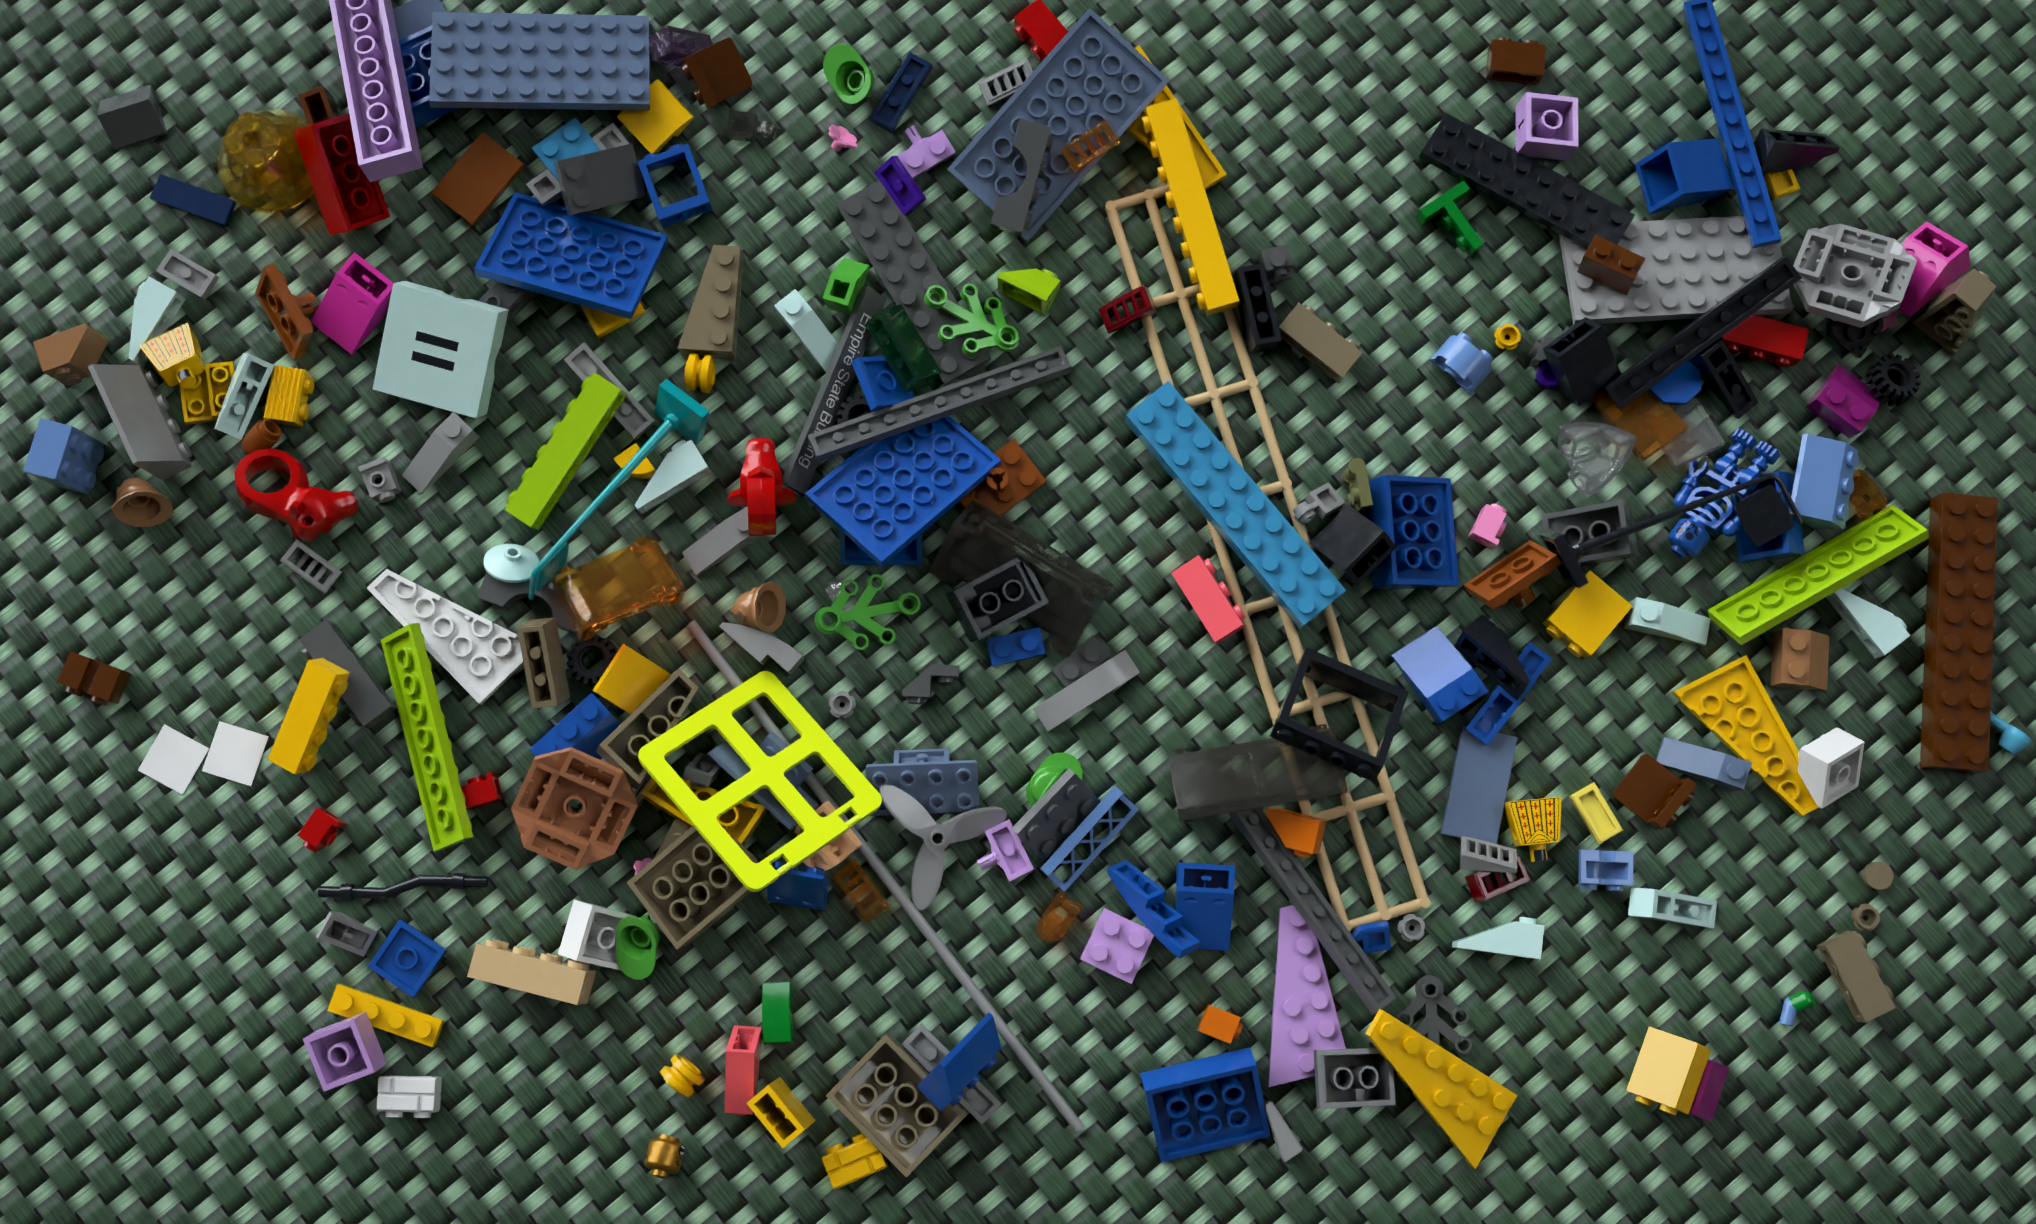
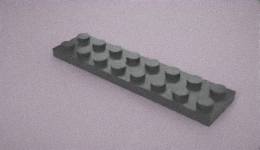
(907, 275)

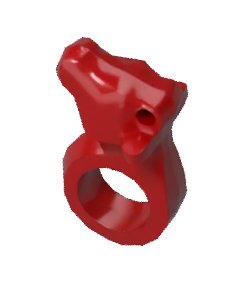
(761, 487)
(304, 508)

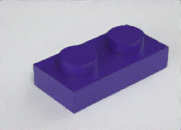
(900, 185)

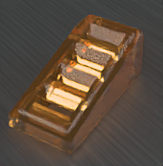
(1112, 135)
(877, 907)

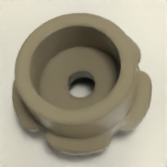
(1872, 917)

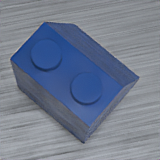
(1683, 174)

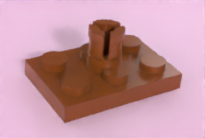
(286, 310)
(1009, 483)
(1513, 576)

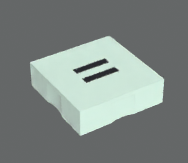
(439, 349)

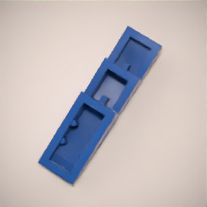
(1499, 703)
(1147, 902)

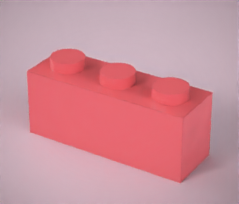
(1209, 598)

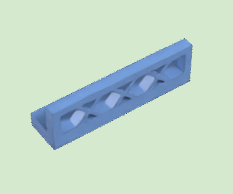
(1081, 831)

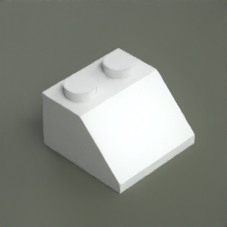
(1831, 766)
(592, 934)

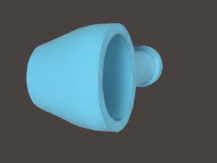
(2012, 739)

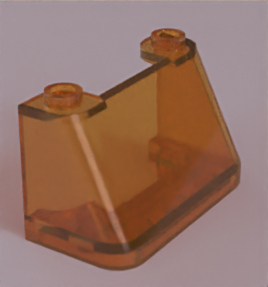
(617, 586)

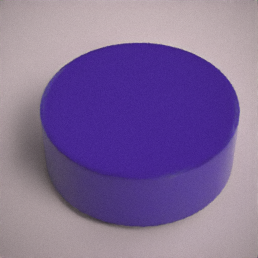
(1545, 376)

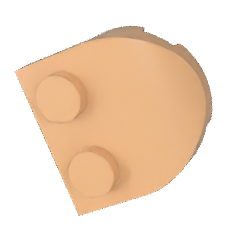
(836, 850)

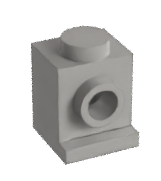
(388, 487)

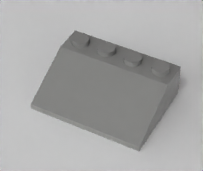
(142, 419)

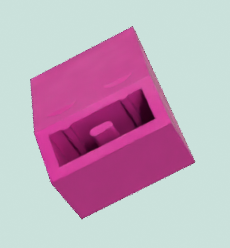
(1938, 264)
(353, 304)

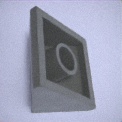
(132, 117)

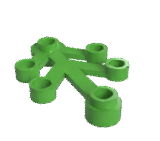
(974, 320)
(860, 613)

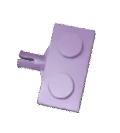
(925, 152)
(1006, 851)

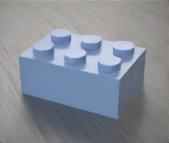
(64, 456)

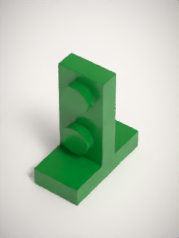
(1452, 218)

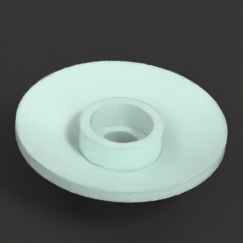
(510, 563)

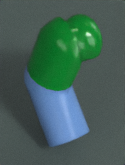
(1794, 1004)

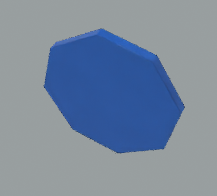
(1679, 385)

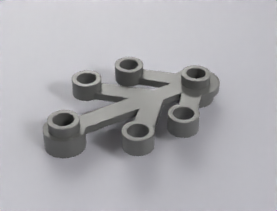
(1432, 1023)

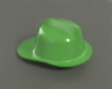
(848, 74)
(1049, 772)
(637, 946)

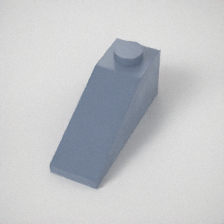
(1704, 764)

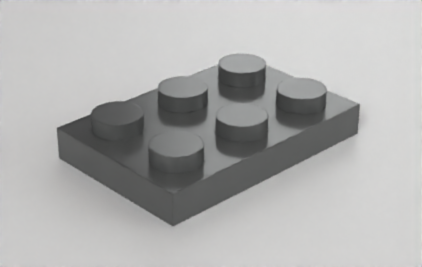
(1056, 815)

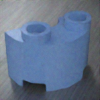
(1463, 361)
(1605, 868)

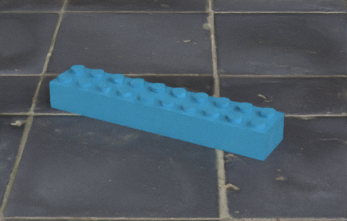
(1234, 505)

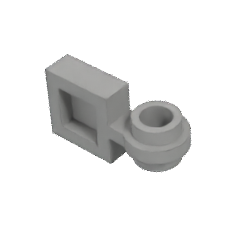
(1322, 500)

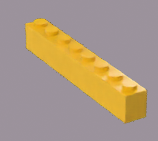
(1191, 207)

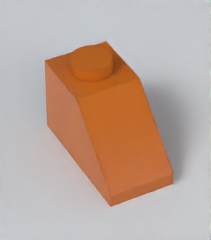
(1297, 830)

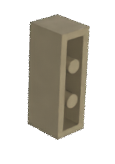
(1319, 342)
(543, 662)
(1856, 976)

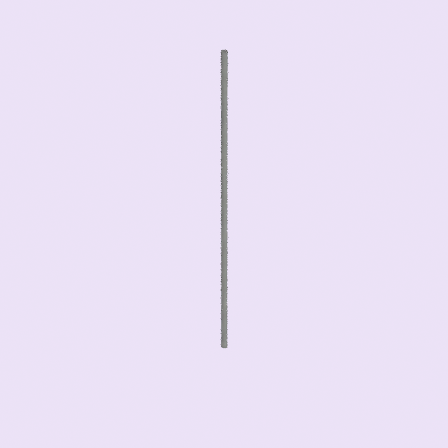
(902, 898)

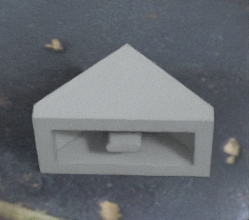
(346, 933)

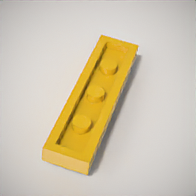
(387, 1015)

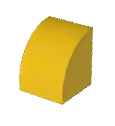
(643, 471)

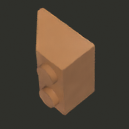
(70, 352)
(1799, 659)

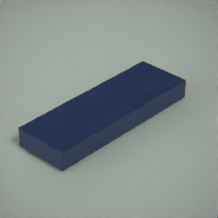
(900, 92)
(193, 200)

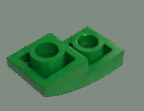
(776, 1013)

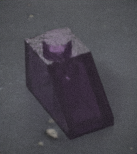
(673, 44)

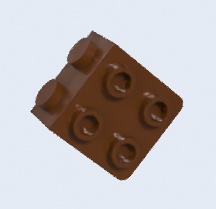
(716, 72)
(1653, 792)

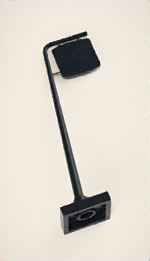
(1761, 516)

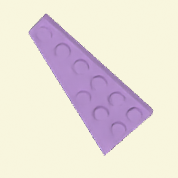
(1302, 1003)

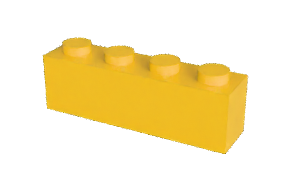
(309, 716)

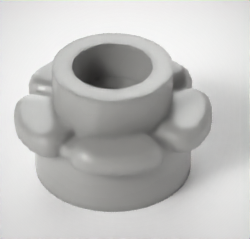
(845, 711)
(1417, 933)

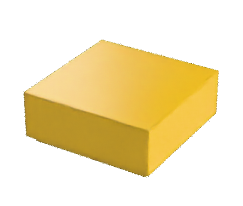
(1781, 183)

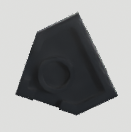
(1851, 337)

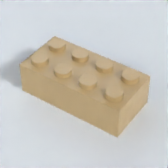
(531, 973)

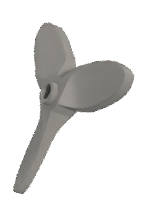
(931, 856)

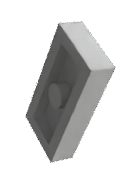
(187, 274)

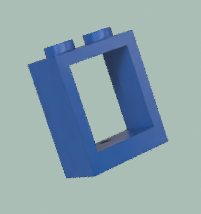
(686, 208)

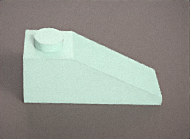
(152, 314)
(807, 328)
(243, 395)
(677, 471)
(1667, 621)
(1872, 625)
(1672, 907)
(1510, 939)

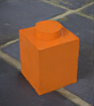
(1220, 1024)

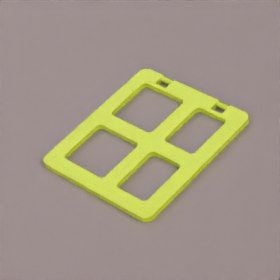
(765, 773)

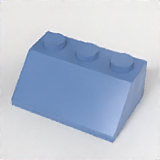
(1824, 481)

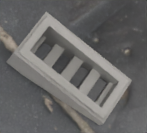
(1013, 70)
(291, 554)
(1478, 855)
(1284, 1138)

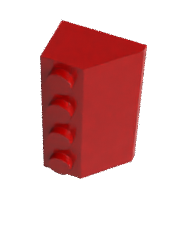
(337, 180)

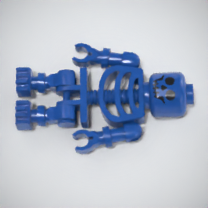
(1691, 534)

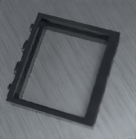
(1354, 683)

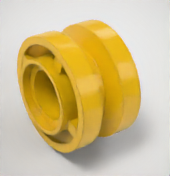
(699, 373)
(682, 1075)

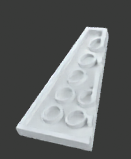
(464, 643)

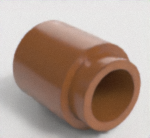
(261, 436)

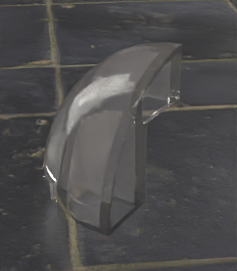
(1594, 453)

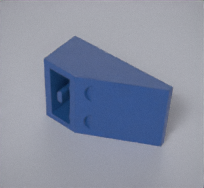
(800, 888)
(1206, 902)

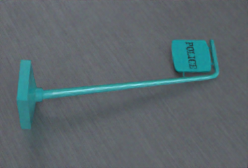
(678, 413)

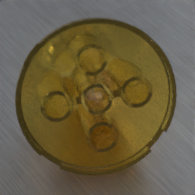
(263, 162)

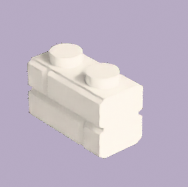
(409, 1094)

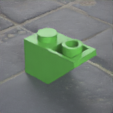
(845, 285)

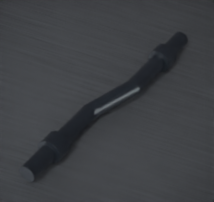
(348, 892)

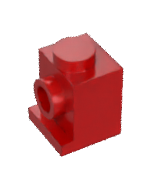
(482, 792)
(320, 829)

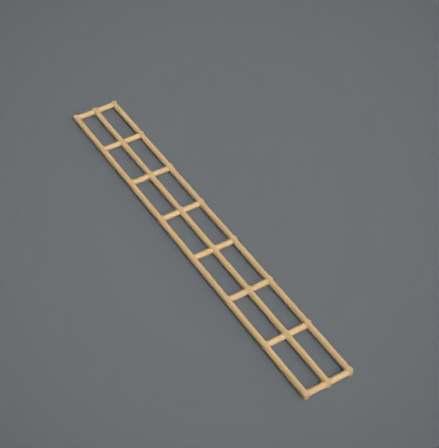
(1284, 484)

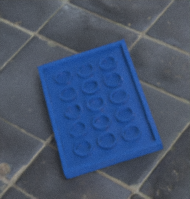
(572, 256)
(902, 485)

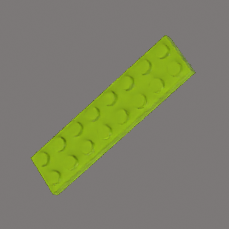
(1817, 574)
(426, 737)

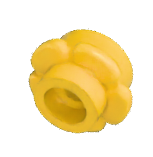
(1512, 332)

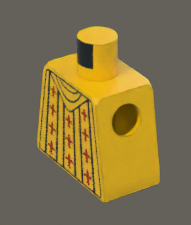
(176, 356)
(1534, 824)

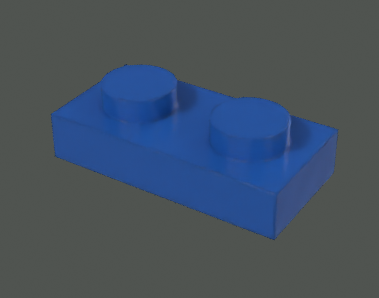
(1015, 647)

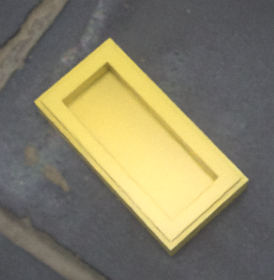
(1595, 813)

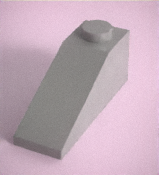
(440, 452)
(720, 543)

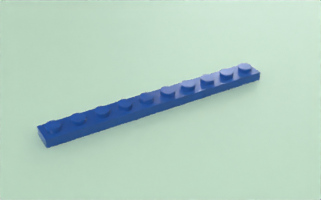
(1732, 123)

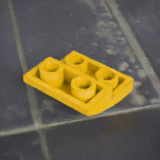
(660, 123)
(206, 397)
(630, 679)

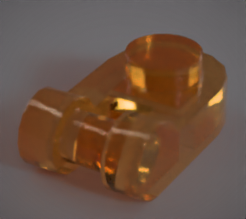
(1862, 485)
(1050, 925)

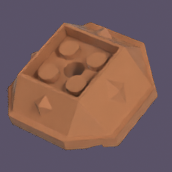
(570, 833)

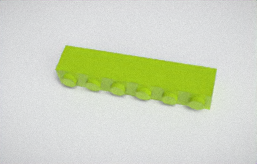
(565, 451)

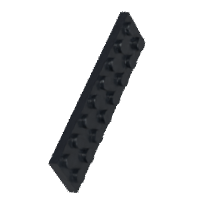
(1524, 184)

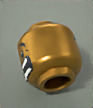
(664, 1156)

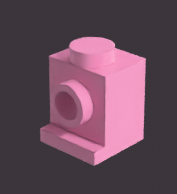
(1489, 525)

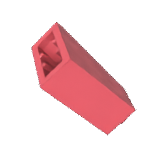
(742, 1069)

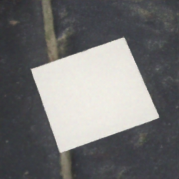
(235, 753)
(173, 759)

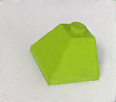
(1030, 287)

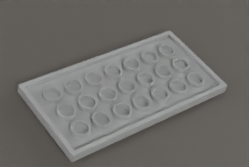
(1684, 271)

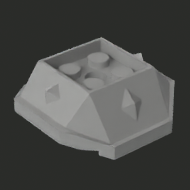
(1852, 274)

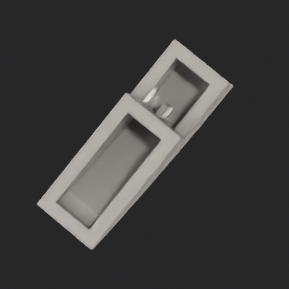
(764, 646)

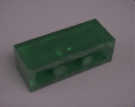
(903, 348)

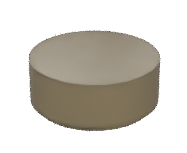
(1877, 875)

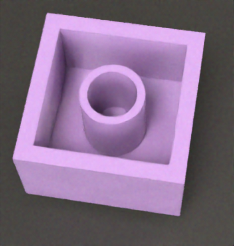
(1547, 126)
(1117, 945)
(344, 1051)

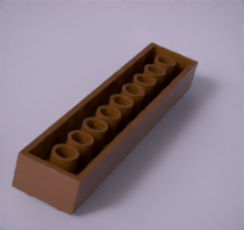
(1959, 633)

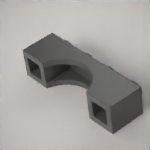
(1030, 144)
(507, 594)

